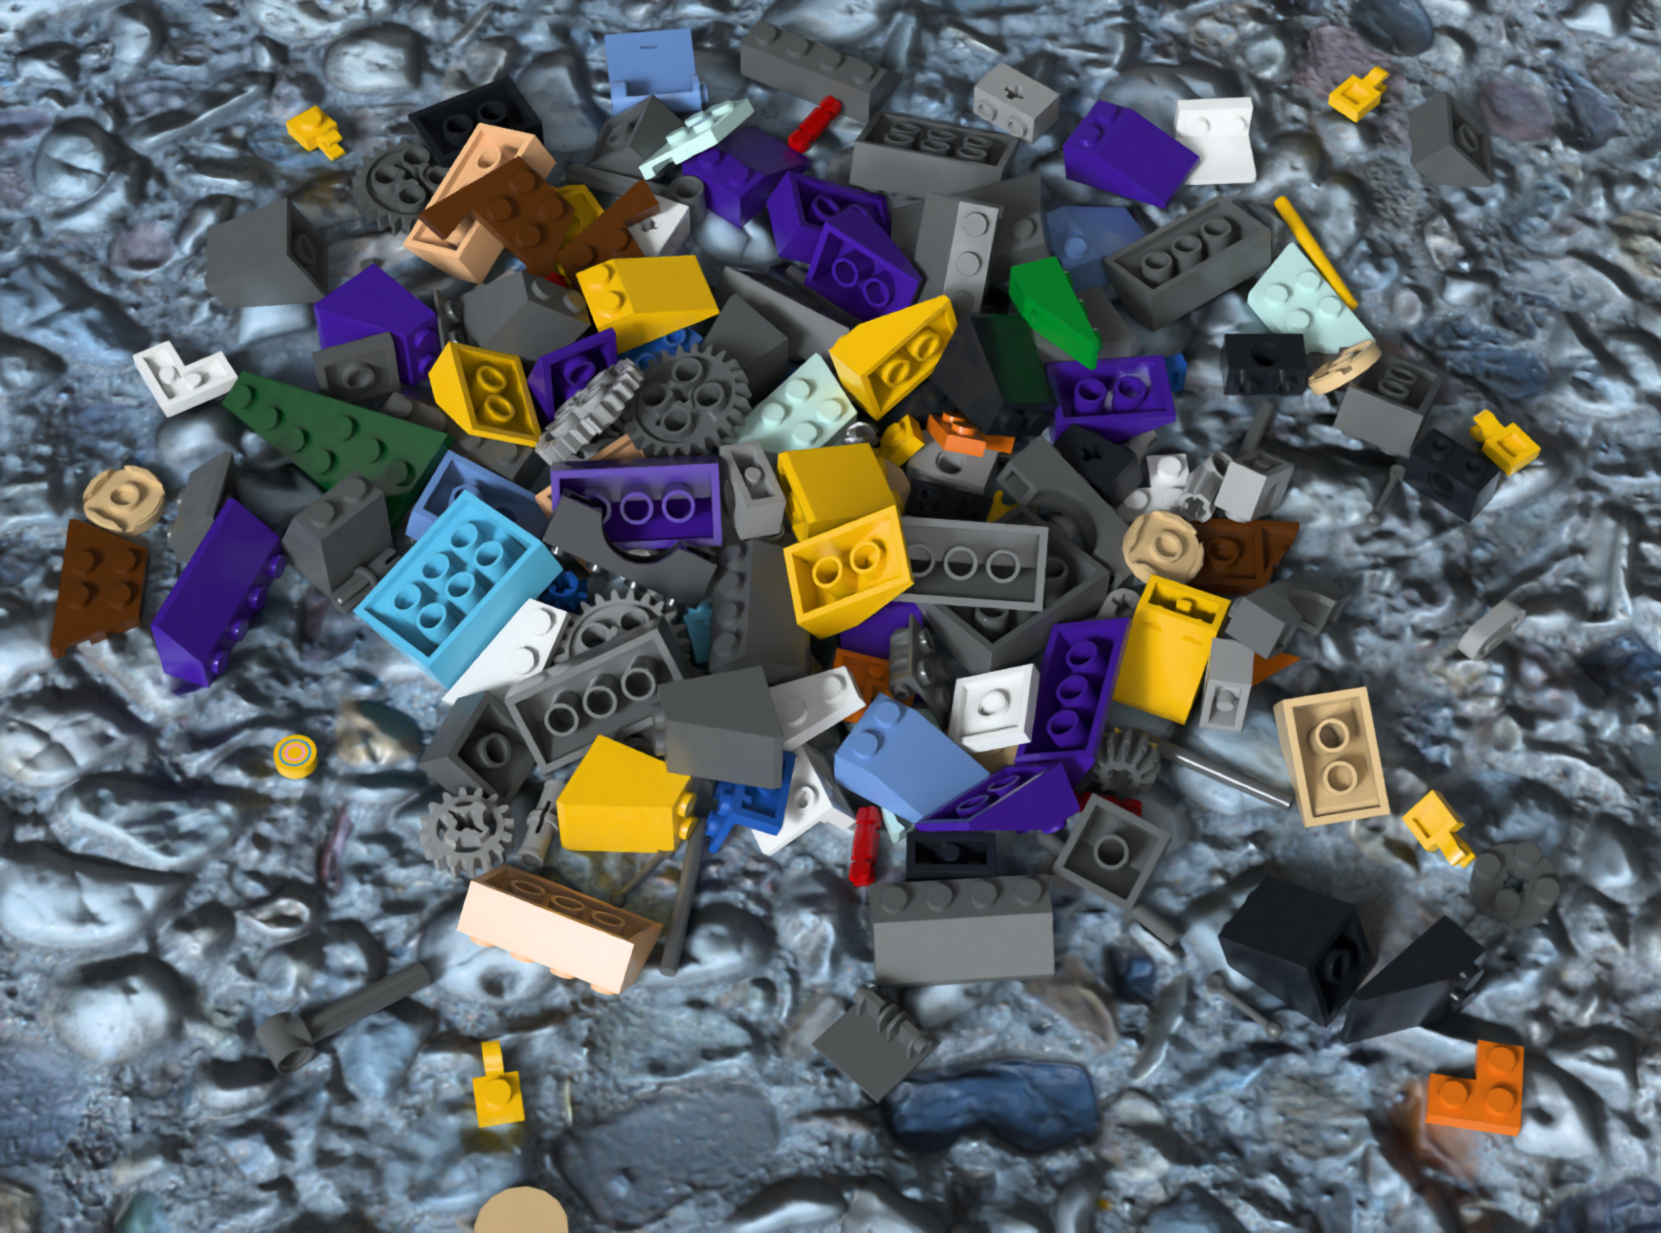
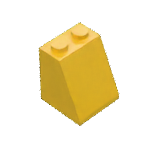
(832, 487)
(625, 802)

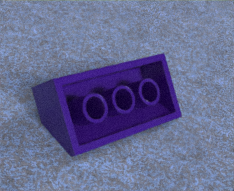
(649, 499)
(217, 595)
(1075, 694)

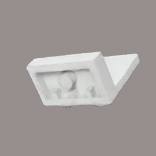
(1220, 136)
(810, 800)

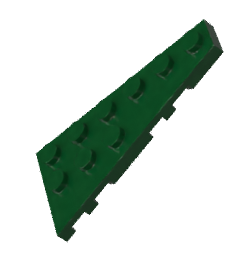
(337, 438)

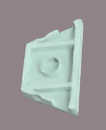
(701, 133)
(1300, 301)
(799, 414)

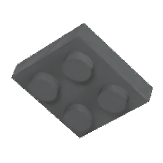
(358, 370)

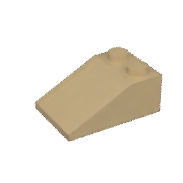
(1332, 756)

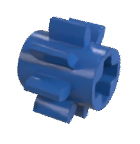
(566, 592)

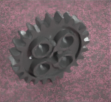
(397, 184)
(687, 403)

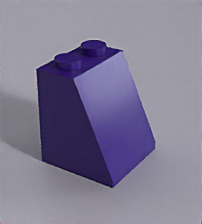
(379, 304)

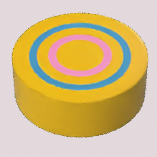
(295, 756)

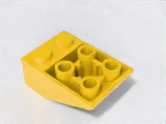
(1169, 648)

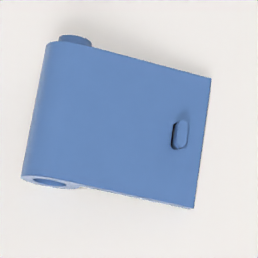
(655, 65)

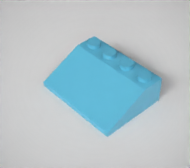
(458, 588)

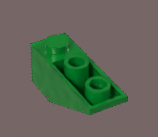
(1050, 307)

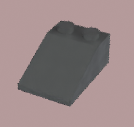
(1389, 404)

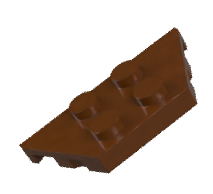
(1241, 554)
(98, 588)

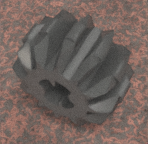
(1126, 762)

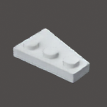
(515, 653)
(815, 704)

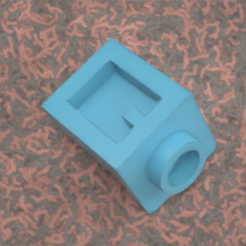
(699, 632)

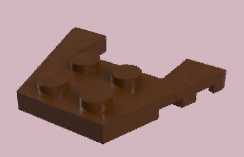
(515, 209)
(609, 234)

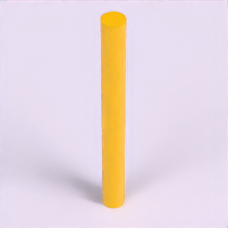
(1314, 251)

